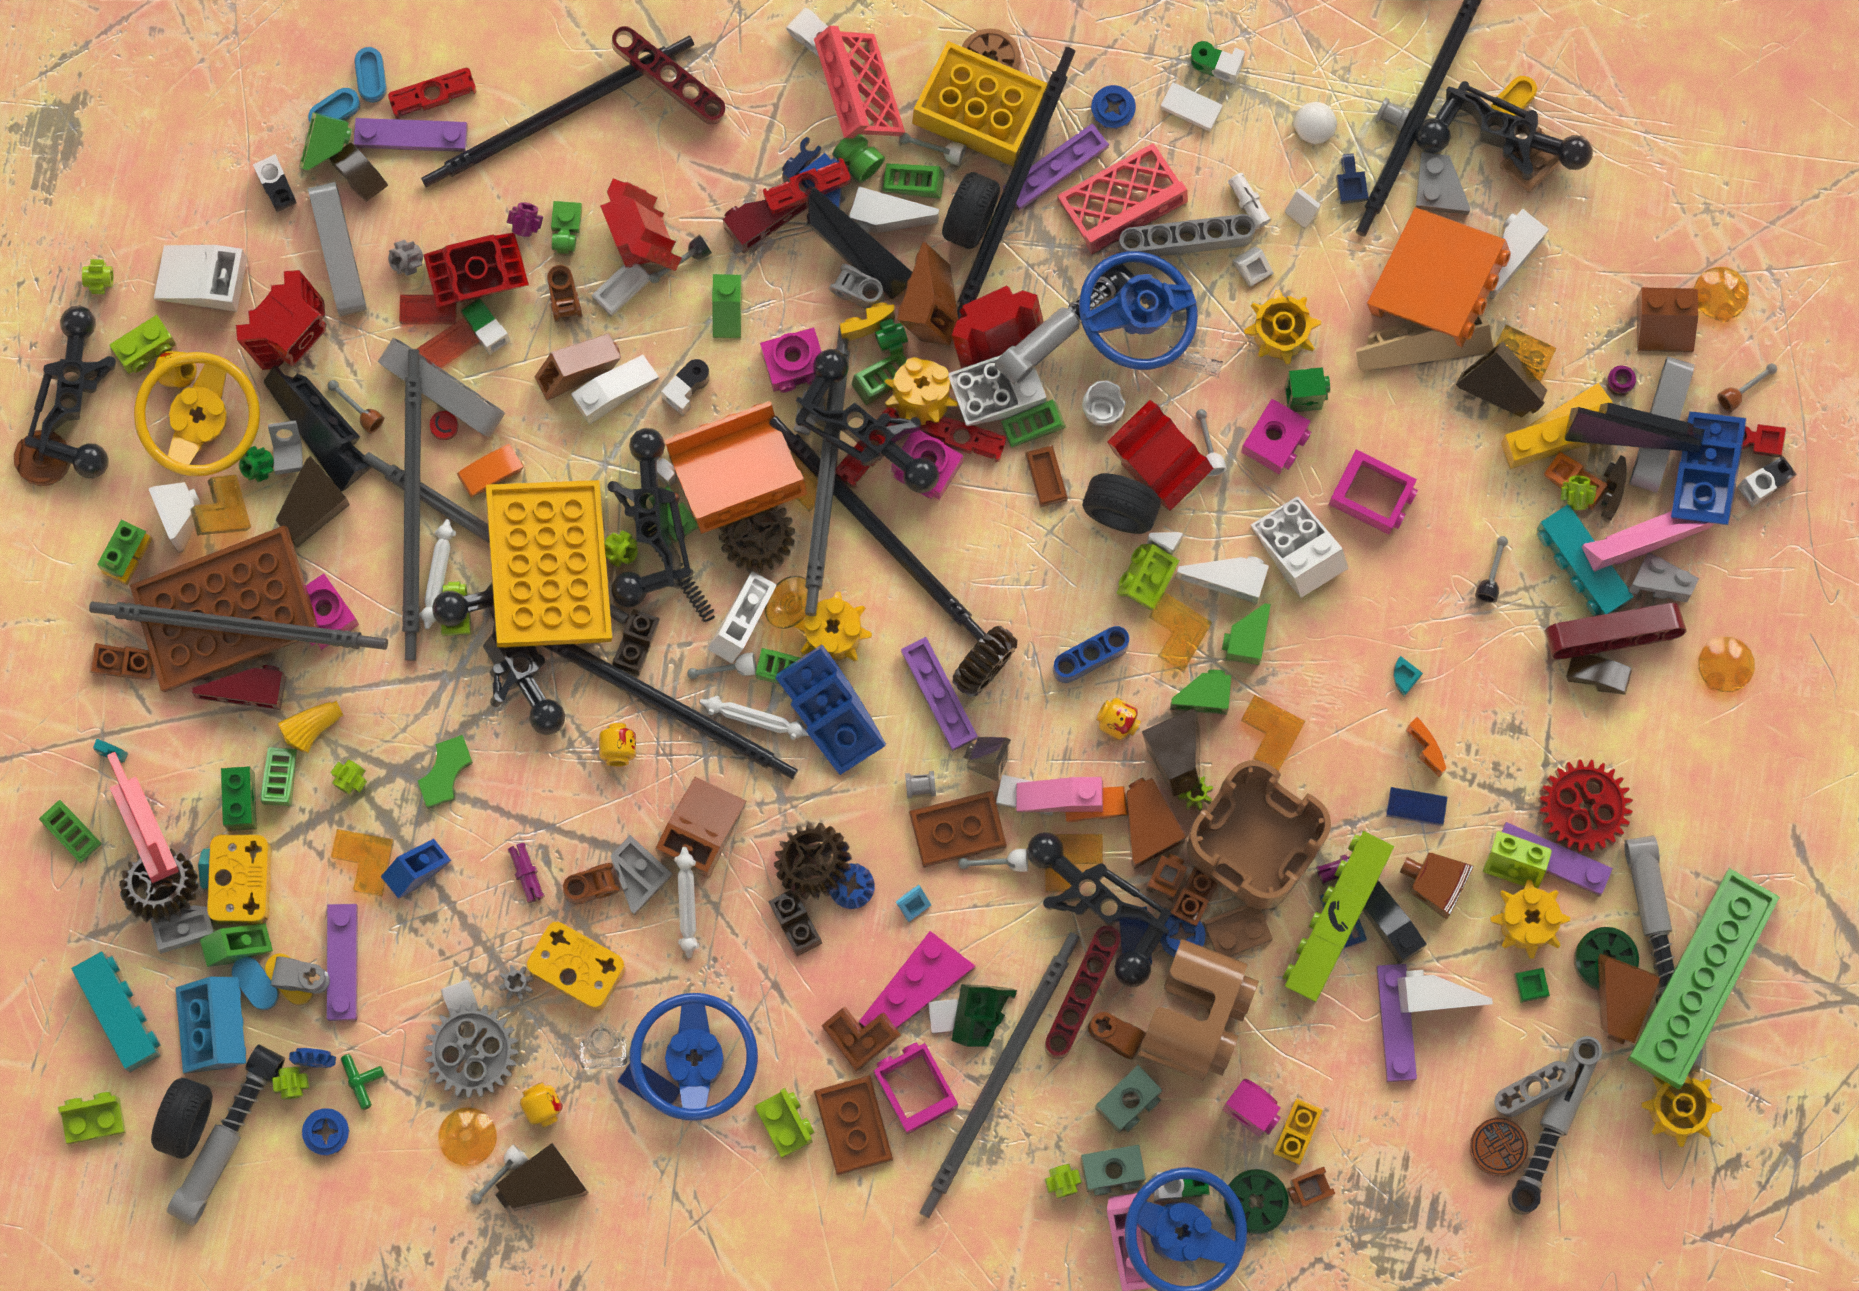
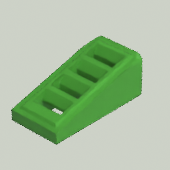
(934, 191)
(876, 391)
(1029, 414)
(778, 657)
(279, 799)
(51, 814)

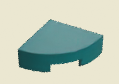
(1405, 675)
(103, 749)
(203, 867)

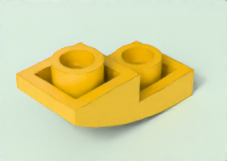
(857, 328)
(1298, 1131)

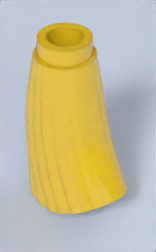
(307, 725)

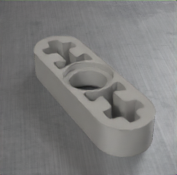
(1520, 1106)

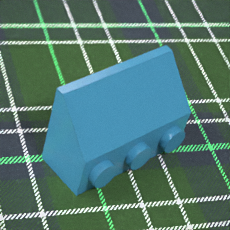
(210, 1024)

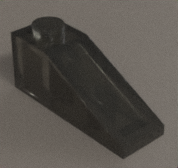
(988, 756)

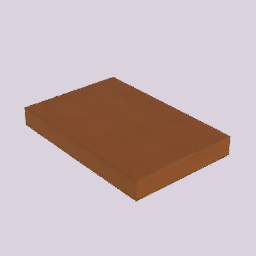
(957, 828)
(853, 1125)

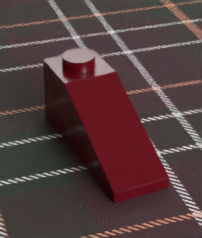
(754, 222)
(249, 688)

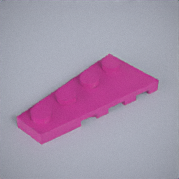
(922, 978)

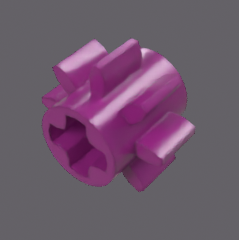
(524, 219)

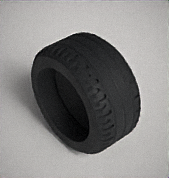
(971, 210)
(1121, 503)
(181, 1118)

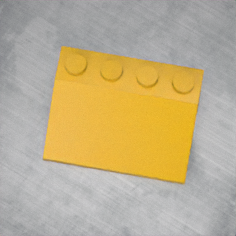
(979, 103)

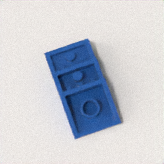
(1710, 476)
(831, 710)

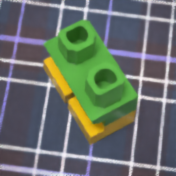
(118, 556)

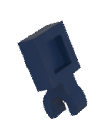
(802, 160)
(1351, 184)

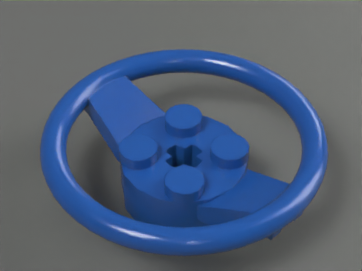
(1128, 313)
(694, 1037)
(1198, 1237)

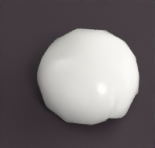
(1315, 122)
(1103, 403)

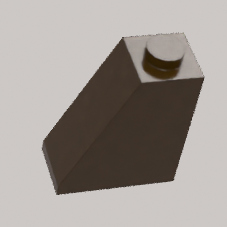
(1503, 382)
(310, 503)
(1176, 750)
(540, 1181)

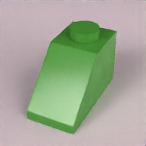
(324, 139)
(727, 305)
(1247, 637)
(1205, 694)
(235, 943)

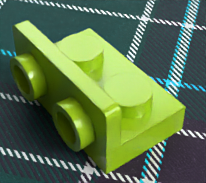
(143, 345)
(1147, 575)
(1517, 860)
(92, 1118)
(784, 1122)

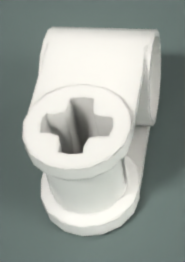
(806, 28)

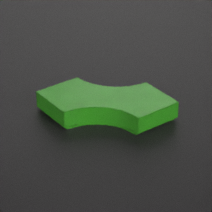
(451, 759)

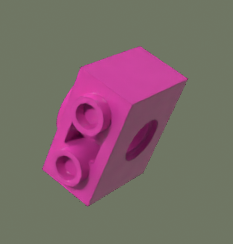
(786, 374)
(1277, 453)
(947, 460)
(322, 593)
(1253, 1108)

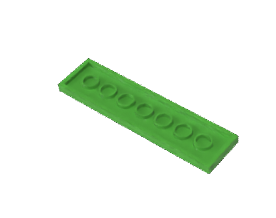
(1703, 978)

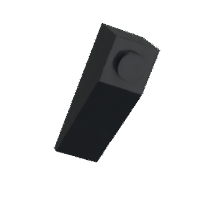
(1393, 925)

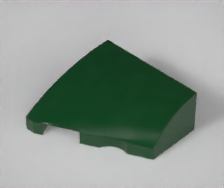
(979, 1013)

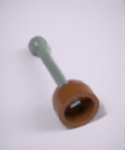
(1732, 397)
(369, 418)

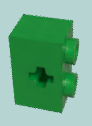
(1306, 389)
(238, 798)

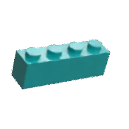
(1565, 537)
(116, 1011)

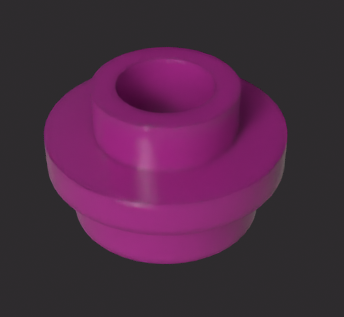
(1625, 372)

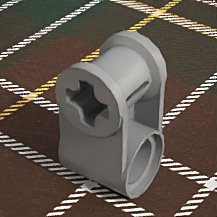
(853, 284)
(295, 975)

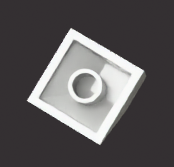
(174, 507)

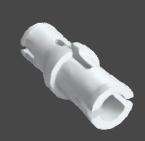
(1249, 200)

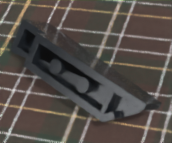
(855, 244)
(320, 426)
(1631, 428)

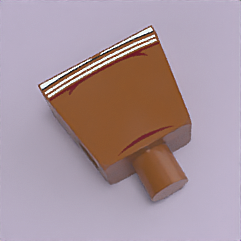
(1437, 881)

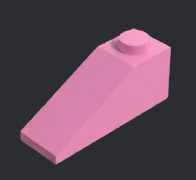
(1061, 795)
(1117, 1212)

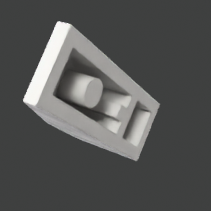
(884, 213)
(1523, 237)
(613, 388)
(1233, 577)
(742, 617)
(1431, 992)

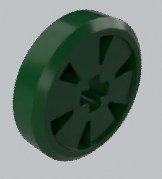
(1601, 940)
(1274, 1205)

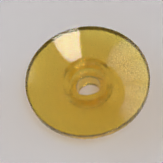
(787, 603)
(471, 1151)

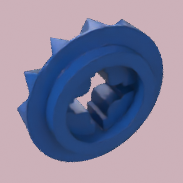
(1114, 94)
(858, 897)
(1171, 945)
(312, 1058)
(316, 1122)

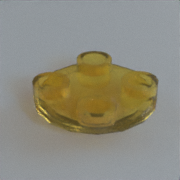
(1722, 293)
(1726, 664)

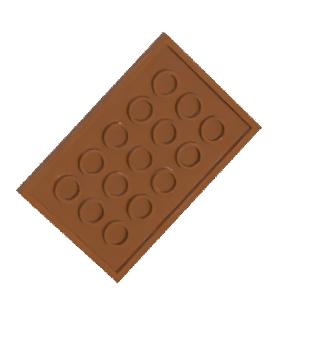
(244, 581)

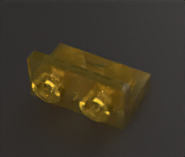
(1529, 350)

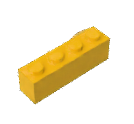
(1547, 434)

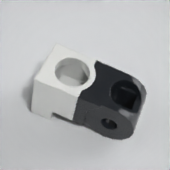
(275, 183)
(689, 379)
(1766, 480)

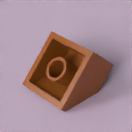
(1667, 319)

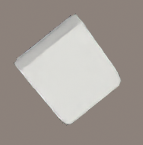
(1302, 208)
(1253, 266)
(1166, 541)
(459, 994)
(942, 1015)

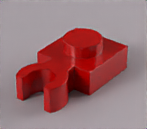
(1766, 440)

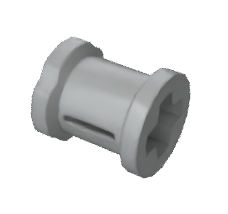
(1392, 114)
(920, 784)

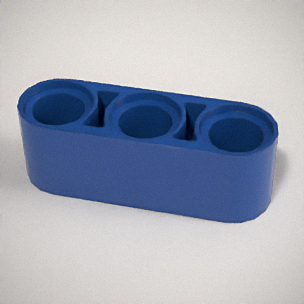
(1084, 666)

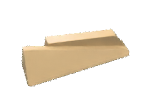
(1417, 344)

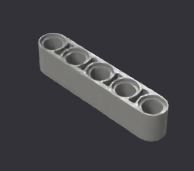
(1198, 228)
(337, 249)
(444, 389)
(1668, 403)

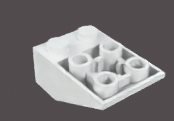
(201, 276)
(989, 396)
(1300, 546)

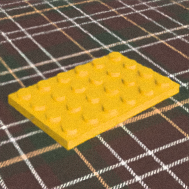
(548, 563)

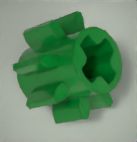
(891, 336)
(256, 464)

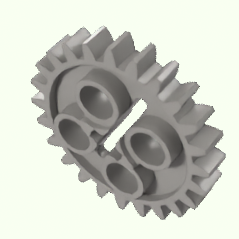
(449, 1036)

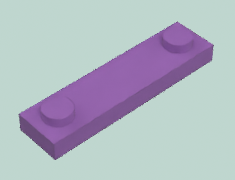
(410, 134)
(1061, 164)
(939, 694)
(1568, 864)
(342, 961)
(1396, 1026)

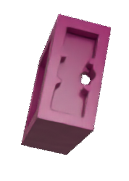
(1362, 513)
(929, 1114)

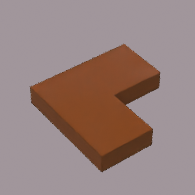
(860, 1044)

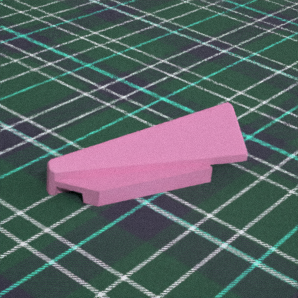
(1640, 540)

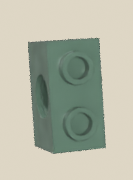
(1135, 1083)
(1127, 1158)

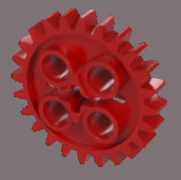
(1560, 814)

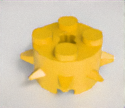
(1275, 314)
(921, 390)
(838, 613)
(1532, 935)
(1676, 1123)

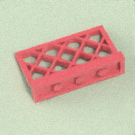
(846, 87)
(1140, 212)
(141, 824)

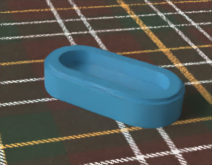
(370, 74)
(340, 105)
(255, 983)

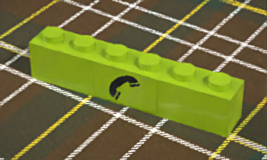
(1339, 915)

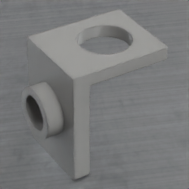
(286, 451)

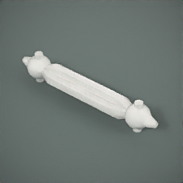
(437, 571)
(754, 717)
(686, 902)

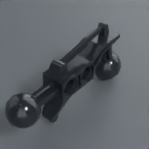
(1434, 135)
(832, 367)
(89, 459)
(629, 587)
(546, 714)
(1131, 967)

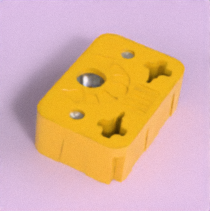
(249, 879)
(579, 957)

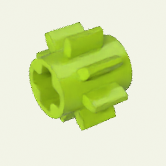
(97, 276)
(1578, 492)
(621, 548)
(348, 777)
(1199, 799)
(290, 1083)
(1063, 1181)

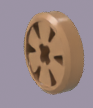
(997, 43)

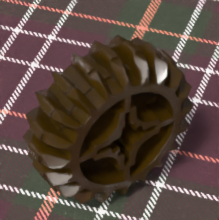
(745, 540)
(984, 661)
(793, 878)
(160, 900)

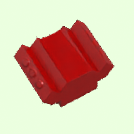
(638, 226)
(475, 269)
(284, 323)
(995, 324)
(1159, 455)

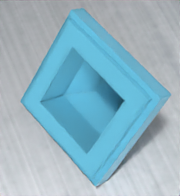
(913, 903)

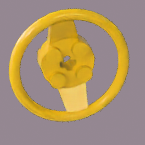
(204, 394)

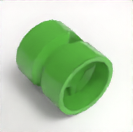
(860, 158)

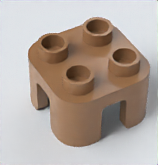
(1257, 836)
(1211, 982)

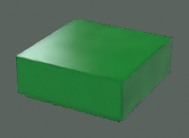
(1531, 985)

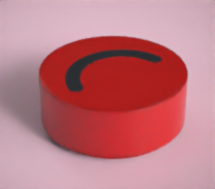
(443, 425)

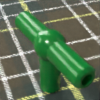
(357, 1081)

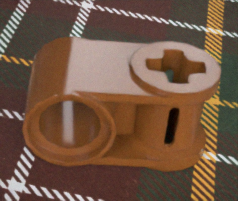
(563, 298)
(593, 884)
(1121, 1037)

